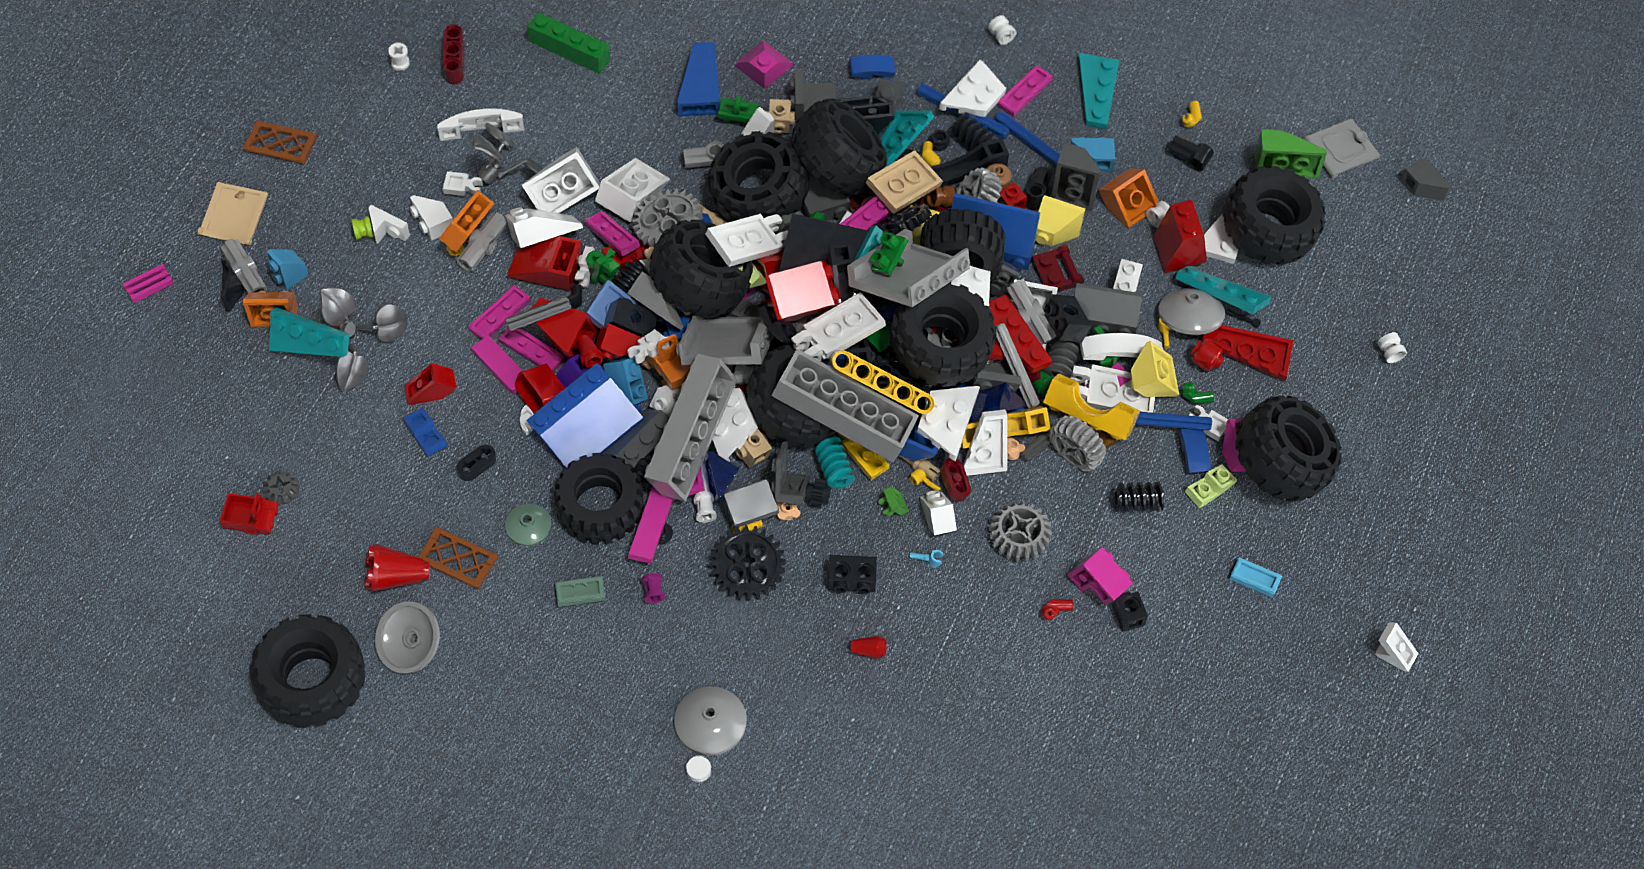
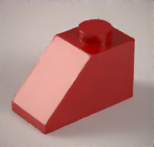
(615, 341)
(430, 384)

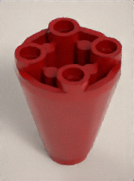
(393, 568)

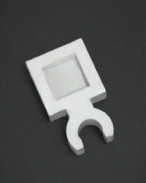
(459, 183)
(585, 271)
(647, 346)
(1218, 422)

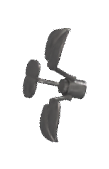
(492, 167)
(335, 308)

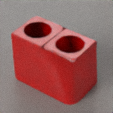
(538, 386)

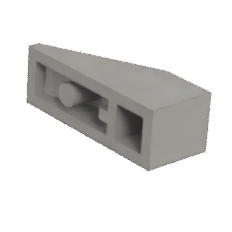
(647, 294)

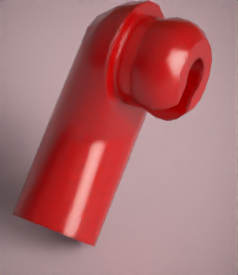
(1054, 606)

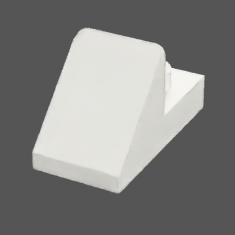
(387, 223)
(1396, 648)

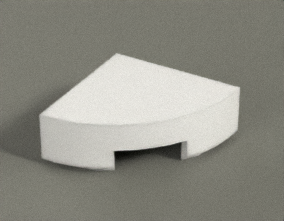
(526, 413)

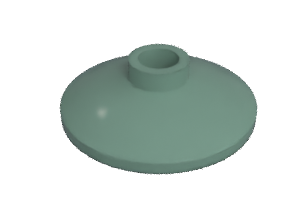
(528, 533)

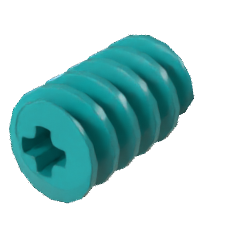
(833, 463)

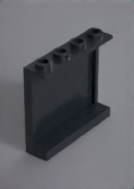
(810, 239)

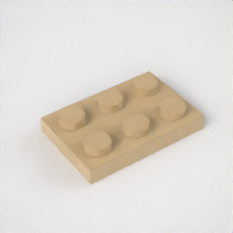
(904, 182)

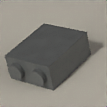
(824, 200)

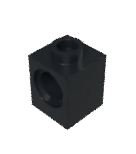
(1127, 619)

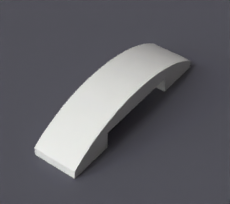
(476, 119)
(1114, 344)

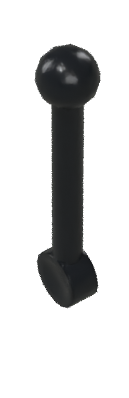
(1254, 322)

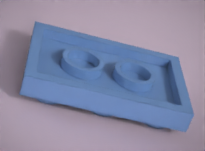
(600, 305)

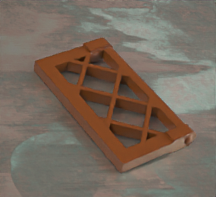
(274, 130)
(458, 575)

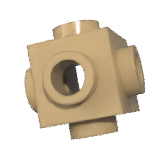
(782, 115)
(755, 449)

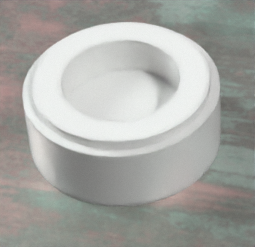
(698, 769)

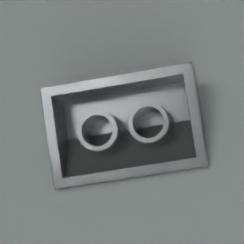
(1076, 177)
(1109, 308)
(641, 439)

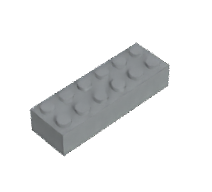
(845, 405)
(690, 427)

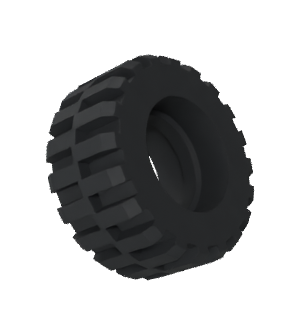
(962, 229)
(597, 472)

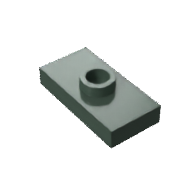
(580, 591)

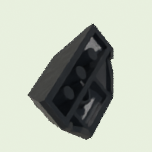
(874, 110)

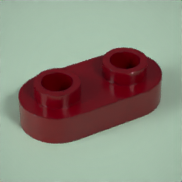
(956, 481)

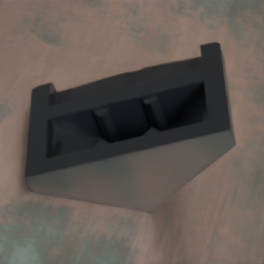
(231, 287)

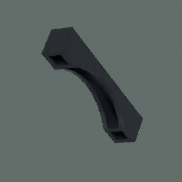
(982, 156)
(839, 257)

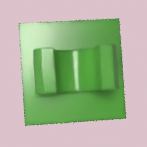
(895, 501)

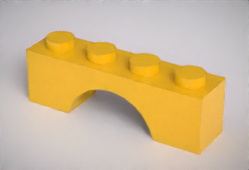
(1066, 397)
(1018, 423)

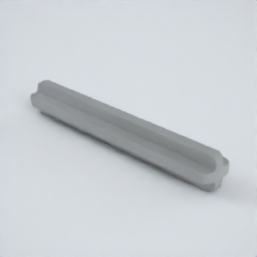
(1016, 365)

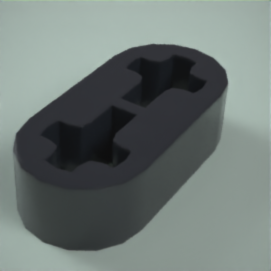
(476, 462)

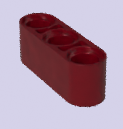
(453, 54)

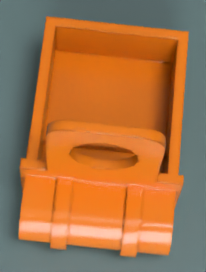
(669, 364)

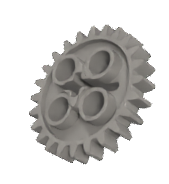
(664, 212)

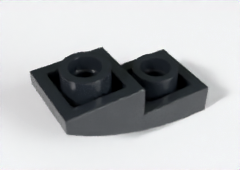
(780, 329)

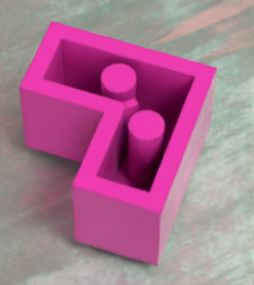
(1101, 575)

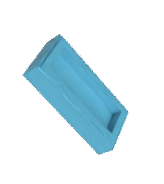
(1255, 577)

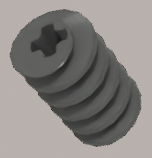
(1064, 356)

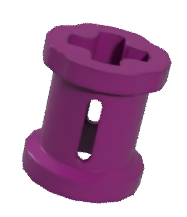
(653, 588)

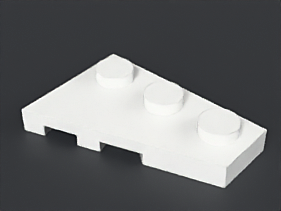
(988, 445)

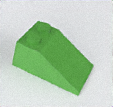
(1289, 152)

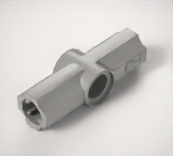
(701, 156)
(482, 242)
(243, 266)
(1031, 311)

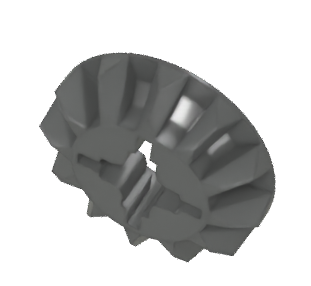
(290, 489)

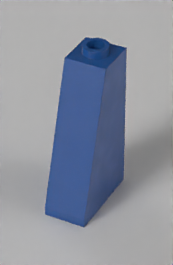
(700, 85)

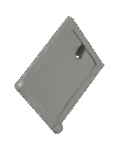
(1341, 147)

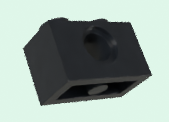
(619, 315)
(1067, 318)

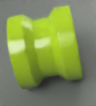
(362, 227)

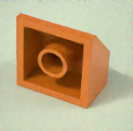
(1129, 196)
(259, 306)

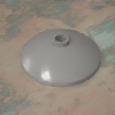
(1191, 311)
(397, 636)
(714, 733)

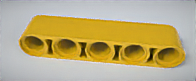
(890, 389)

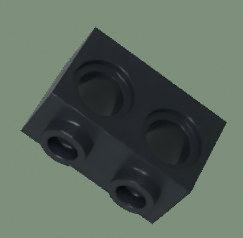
(852, 567)

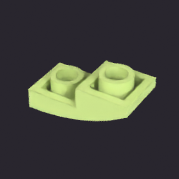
(1211, 486)

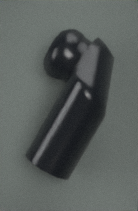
(577, 296)

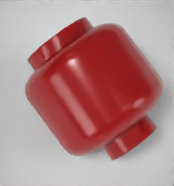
(1207, 355)

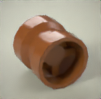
(941, 196)

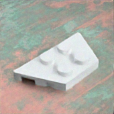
(975, 92)
(949, 418)
(735, 425)

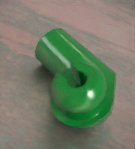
(1194, 396)

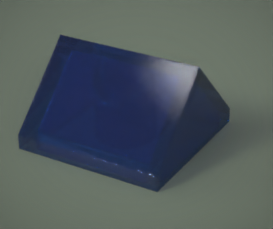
(996, 398)
(719, 473)

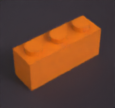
(466, 221)

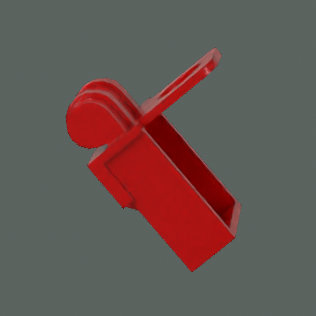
(249, 514)

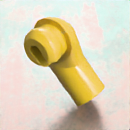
(1194, 116)
(928, 155)

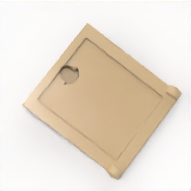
(233, 213)

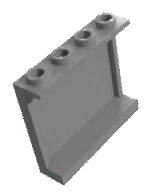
(918, 278)
(727, 338)

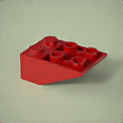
(548, 262)

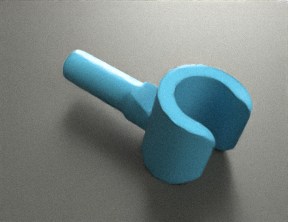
(930, 558)

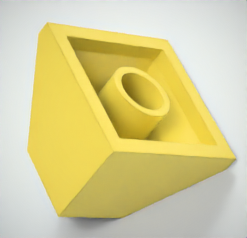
(1058, 221)
(1154, 373)

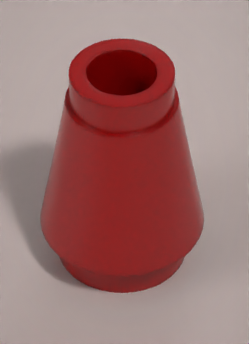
(589, 352)
(869, 646)

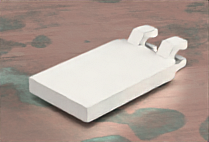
(747, 238)
(839, 328)
(1105, 390)

